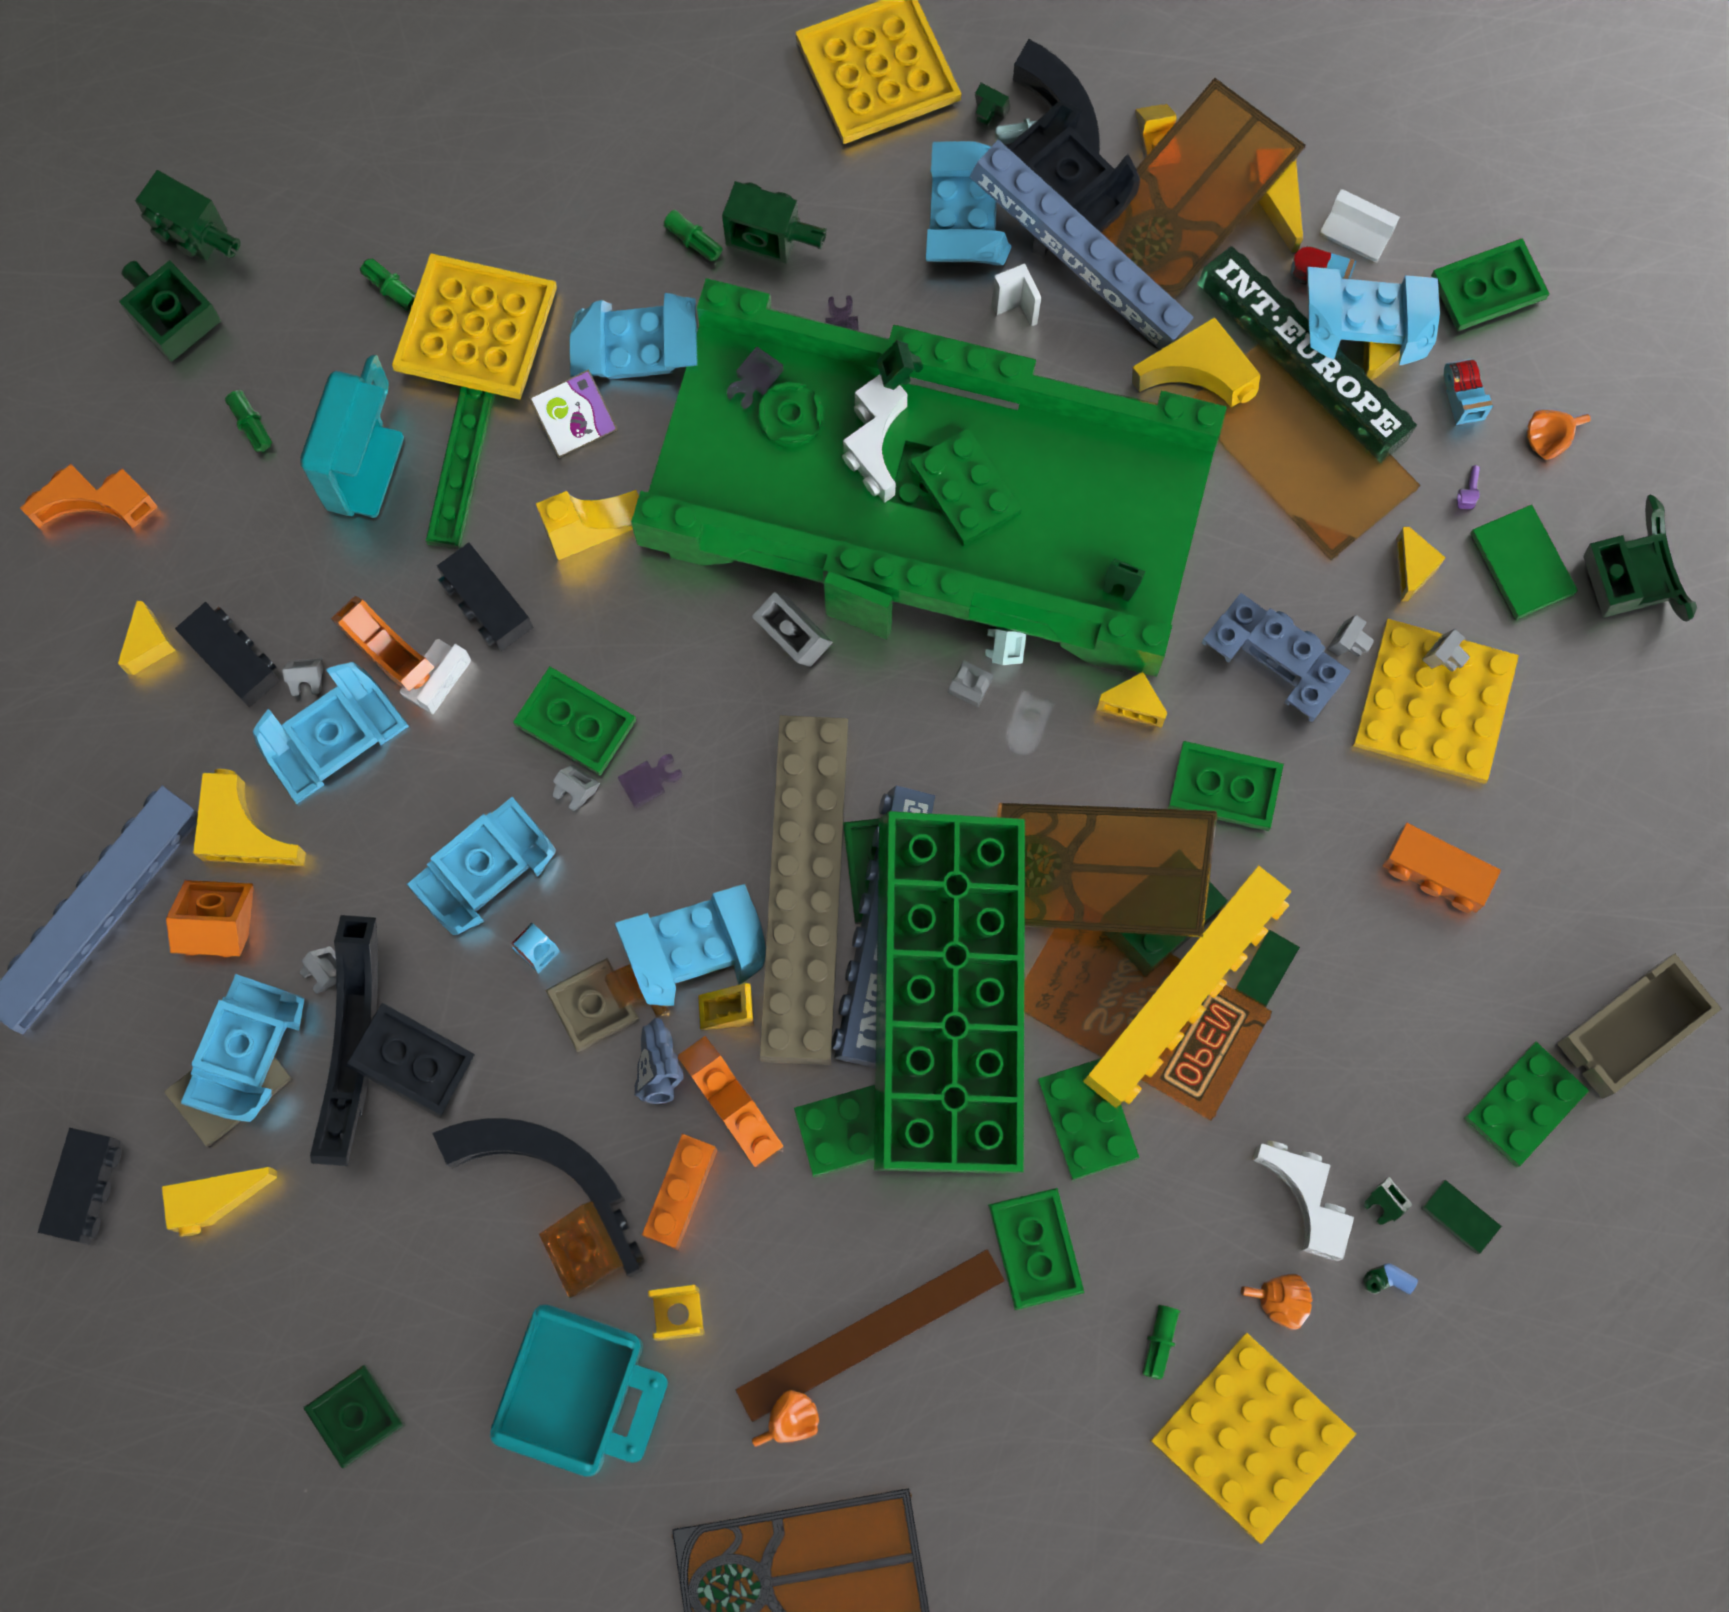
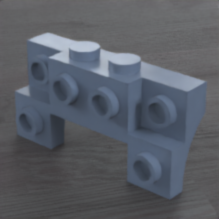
(1283, 649)

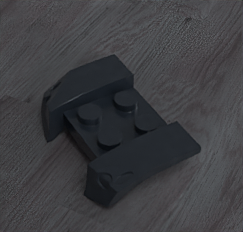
(1076, 168)

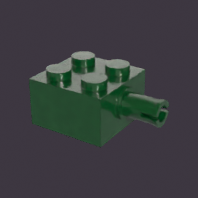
(184, 218)
(766, 223)
(167, 308)

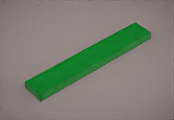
(459, 468)

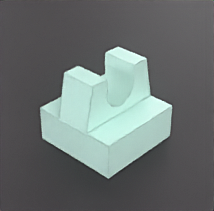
(1007, 647)

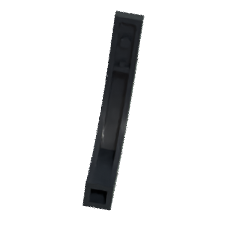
(1055, 82)
(355, 1007)
(518, 1137)

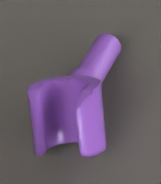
(1468, 497)

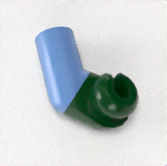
(1387, 1276)

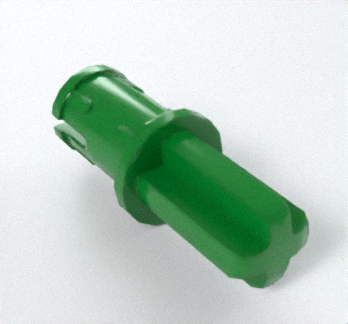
(692, 235)
(388, 283)
(248, 420)
(1160, 1342)

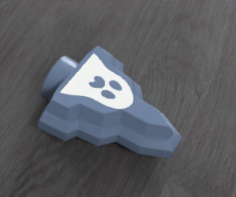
(658, 1065)

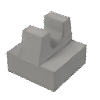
(1351, 638)
(1447, 652)
(304, 671)
(970, 683)
(576, 783)
(322, 966)

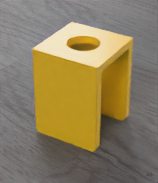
(664, 1299)

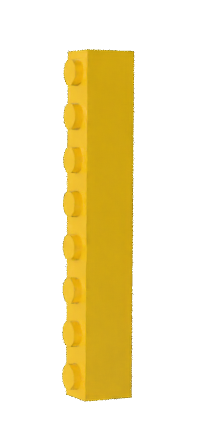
(1186, 988)

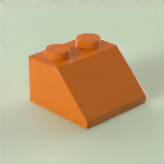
(210, 918)

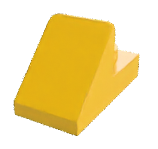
(1154, 124)

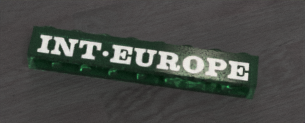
(1285, 336)

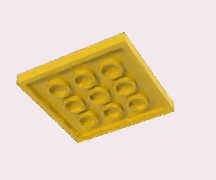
(877, 67)
(474, 326)
(1435, 713)
(1253, 1438)

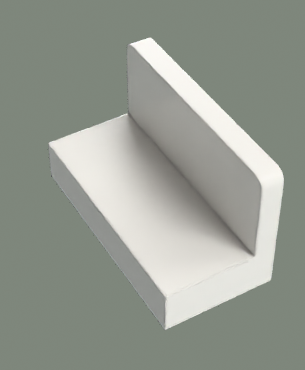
(1359, 225)
(1016, 289)
(448, 667)

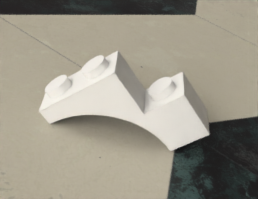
(864, 447)
(1306, 1175)

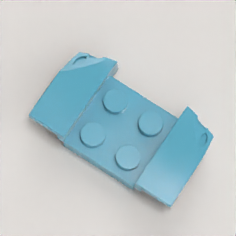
(961, 210)
(1372, 312)
(634, 339)
(328, 731)
(481, 865)
(694, 943)
(240, 1049)

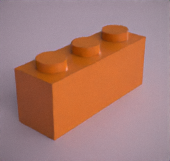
(1441, 869)
(680, 1192)

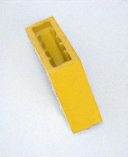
(1204, 359)
(580, 524)
(227, 830)

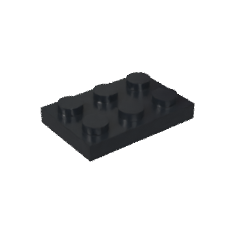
(410, 1060)

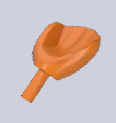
(1552, 431)
(1284, 1299)
(790, 1419)

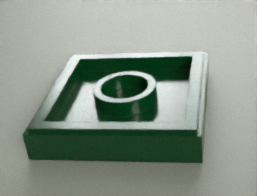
(354, 1416)

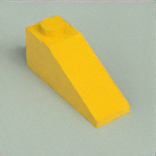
(1284, 209)
(207, 1200)

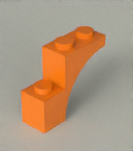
(72, 492)
(382, 644)
(730, 1101)

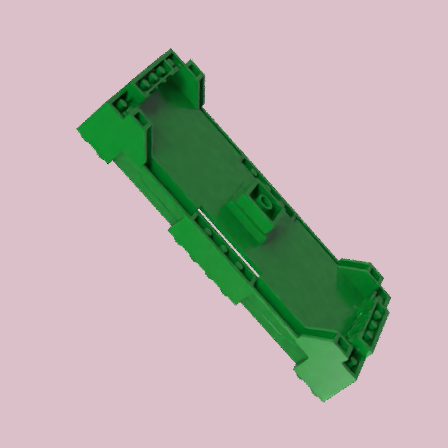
(1085, 465)

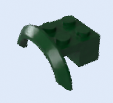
(1637, 570)

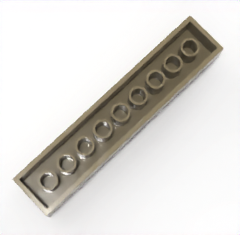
(804, 891)

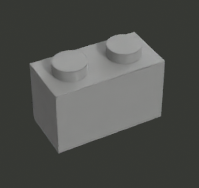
(792, 629)

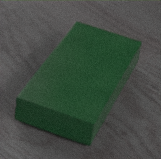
(1267, 968)
(1461, 1217)

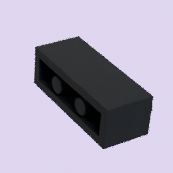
(483, 597)
(228, 653)
(80, 1186)

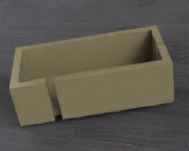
(1639, 1026)

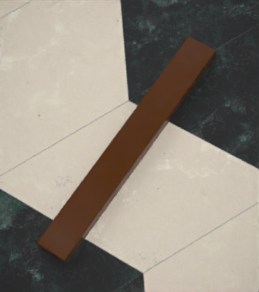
(871, 1334)

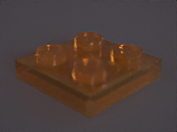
(581, 1249)

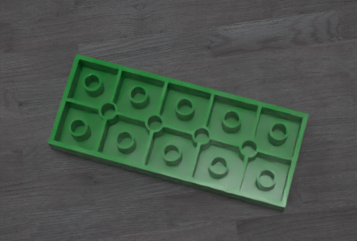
(950, 994)

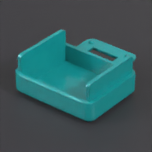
(347, 447)
(572, 1391)

